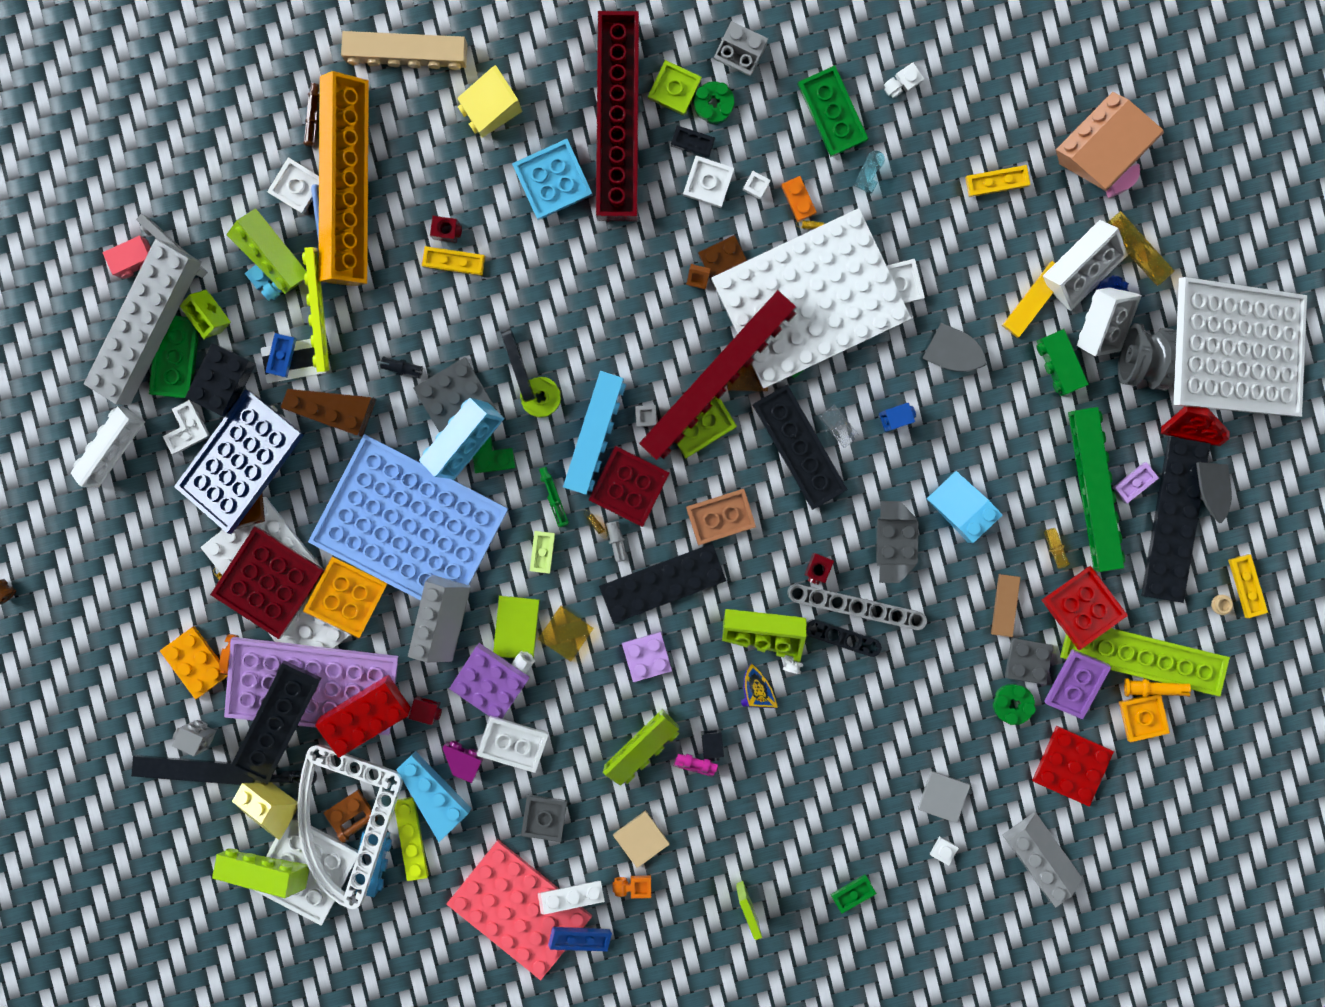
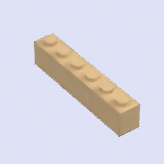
(404, 49)

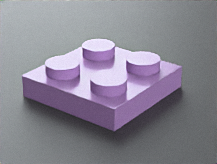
(646, 656)

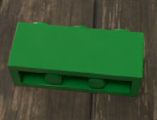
(1061, 363)

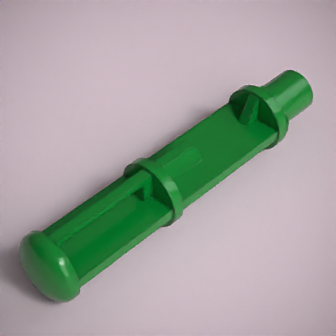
(553, 497)

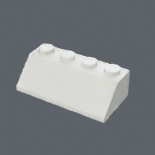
(1086, 264)
(106, 447)

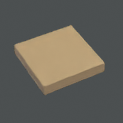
(641, 839)

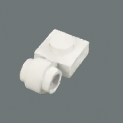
(906, 78)

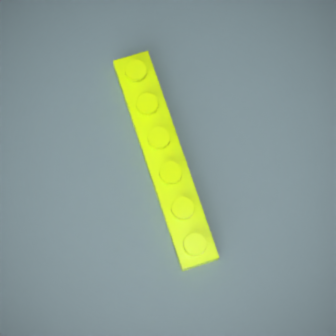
(316, 318)

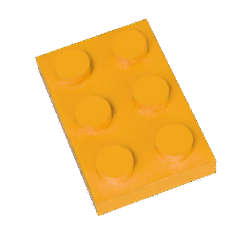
(194, 662)

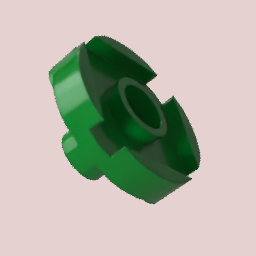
(704, 95)
(1024, 709)

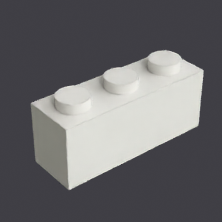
(570, 897)

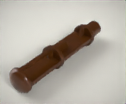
(312, 115)

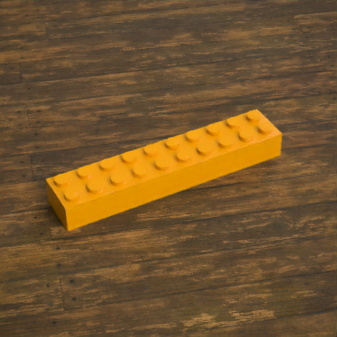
(343, 179)

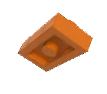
(798, 199)

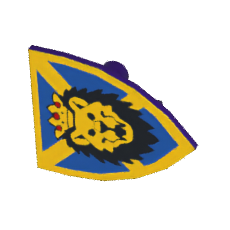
(757, 690)

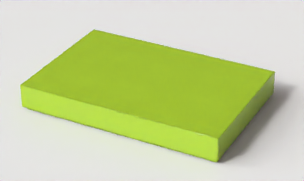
(708, 429)
(516, 626)
(748, 910)

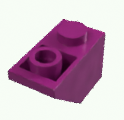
(462, 762)

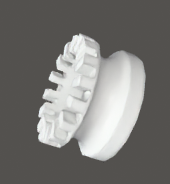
(792, 667)

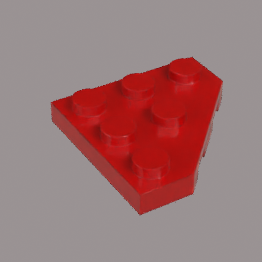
(1196, 425)

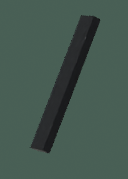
(187, 770)

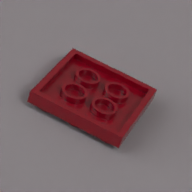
(629, 486)

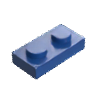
(281, 355)

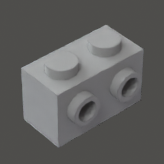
(193, 737)

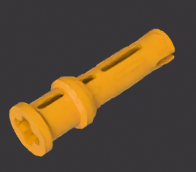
(1148, 688)

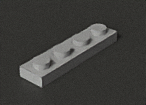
(150, 227)

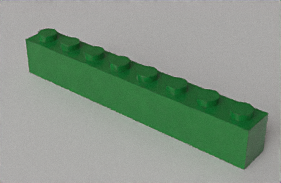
(1096, 489)

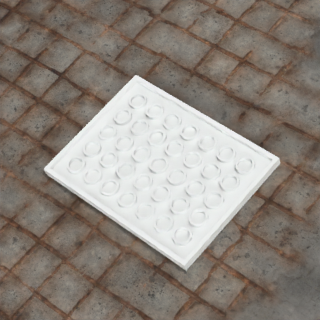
(832, 280)
(1239, 348)

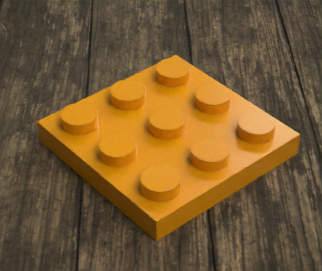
(345, 597)

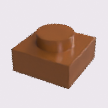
(698, 276)

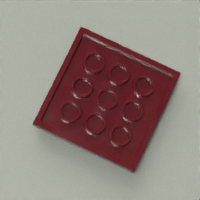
(267, 582)

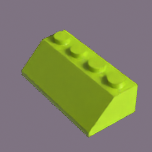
(641, 748)

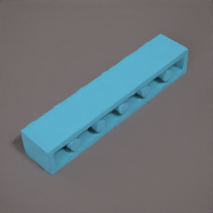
(593, 433)

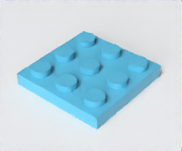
(552, 179)

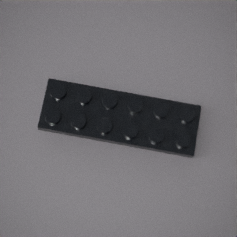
(799, 447)
(662, 583)
(275, 722)

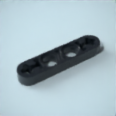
(517, 365)
(843, 636)

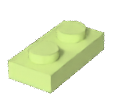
(542, 552)

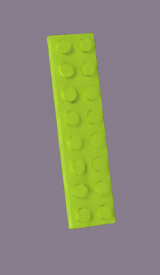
(1156, 660)

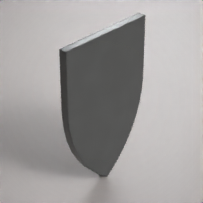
(954, 350)
(1215, 488)

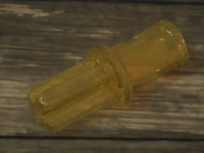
(1056, 548)

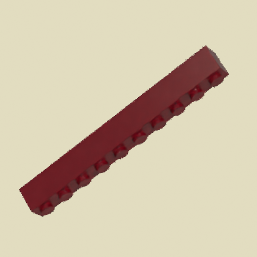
(718, 374)

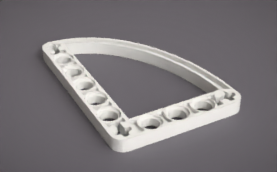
(304, 825)

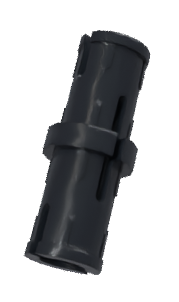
(401, 367)

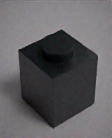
(712, 745)

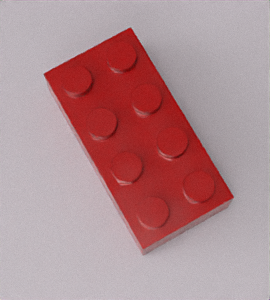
(363, 716)

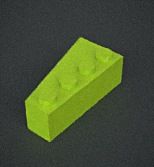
(267, 250)
(261, 873)

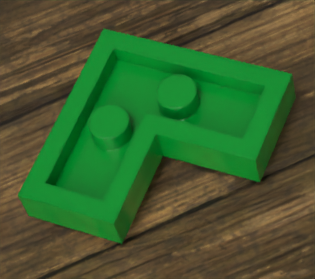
(488, 460)

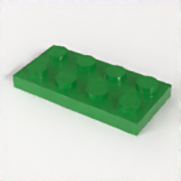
(832, 111)
(175, 360)

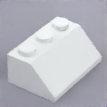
(1108, 321)

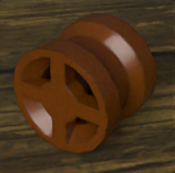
(6, 592)

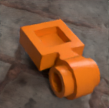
(639, 887)

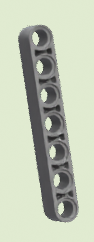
(866, 607)

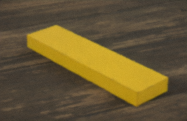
(1029, 305)

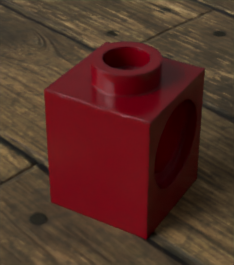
(439, 223)
(825, 562)
(425, 710)

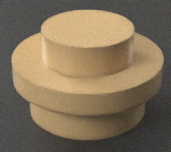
(1222, 604)

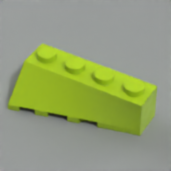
(766, 632)

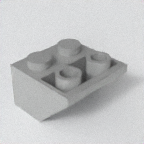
(741, 48)

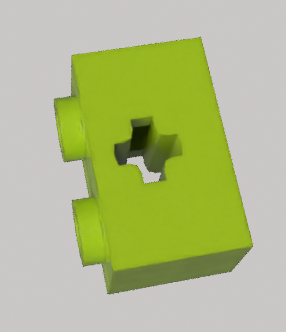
(205, 314)

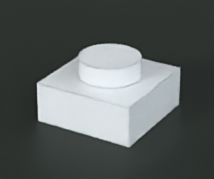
(756, 185)
(944, 851)

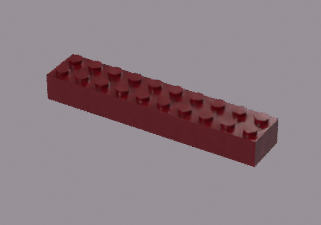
(617, 116)

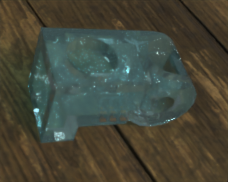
(871, 165)

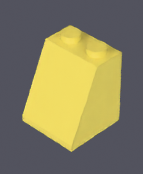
(489, 103)
(266, 806)

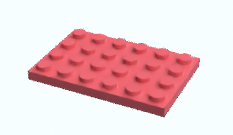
(505, 907)

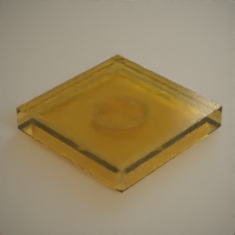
(565, 633)

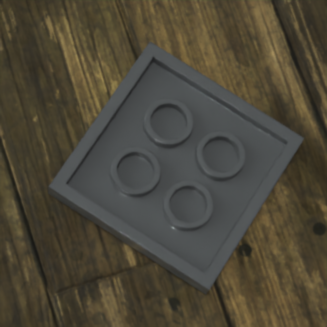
(448, 390)

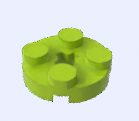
(552, 395)

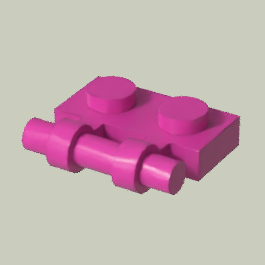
(695, 765)

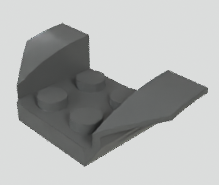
(896, 542)

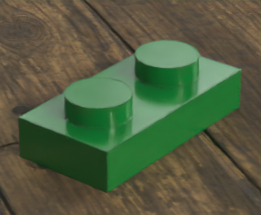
(853, 894)

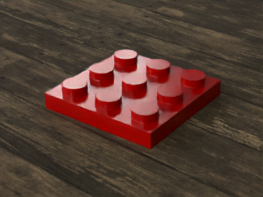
(1084, 608)
(1072, 766)

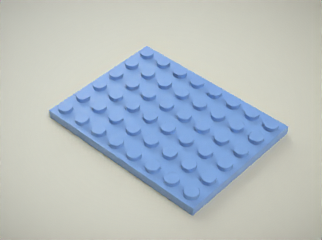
(405, 521)

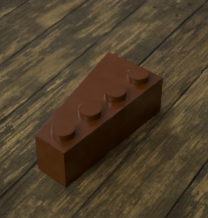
(336, 410)

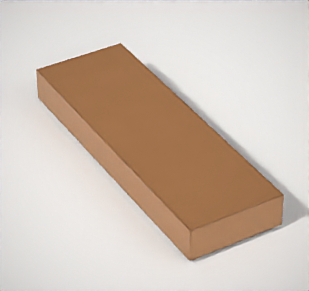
(1005, 605)

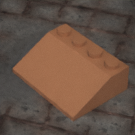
(1108, 141)

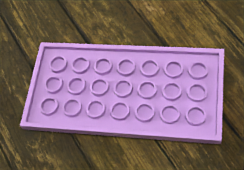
(343, 675)

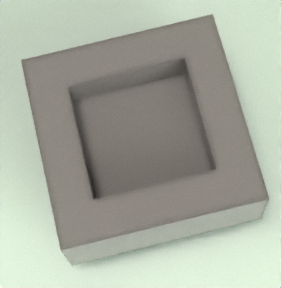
(646, 416)

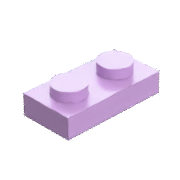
(1135, 482)

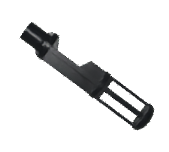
(288, 777)

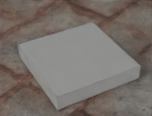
(943, 796)

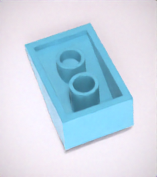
(964, 507)

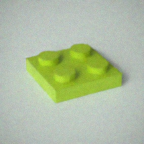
(674, 87)

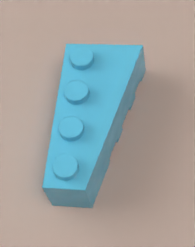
(433, 796)

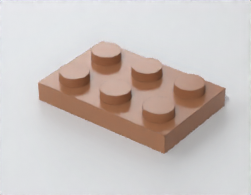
(721, 516)

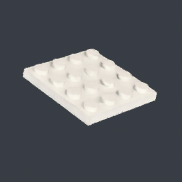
(335, 859)

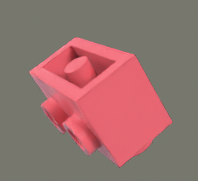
(127, 257)

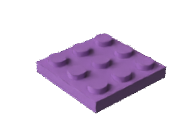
(489, 682)

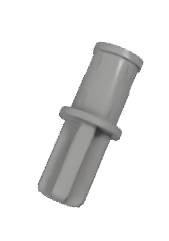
(616, 541)

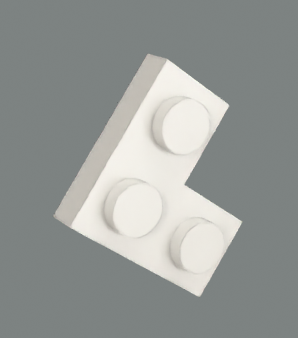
(191, 429)

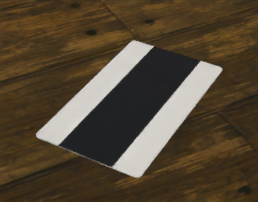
(300, 365)

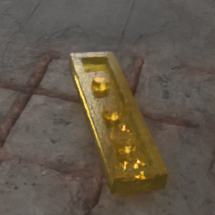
(1141, 250)

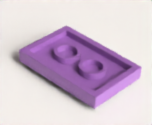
(1077, 684)

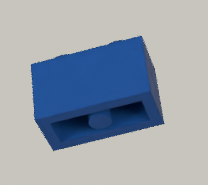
(897, 416)

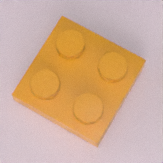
(1144, 717)

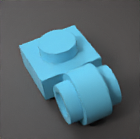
(261, 280)

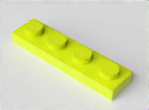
(411, 839)

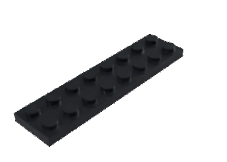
(1175, 521)

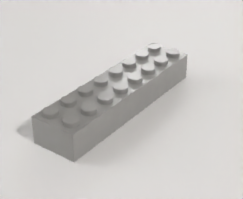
(142, 322)

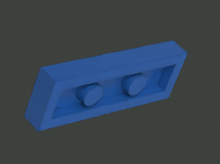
(579, 939)

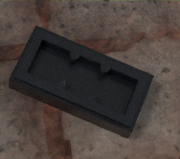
(692, 141)

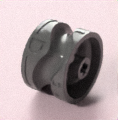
(1148, 358)

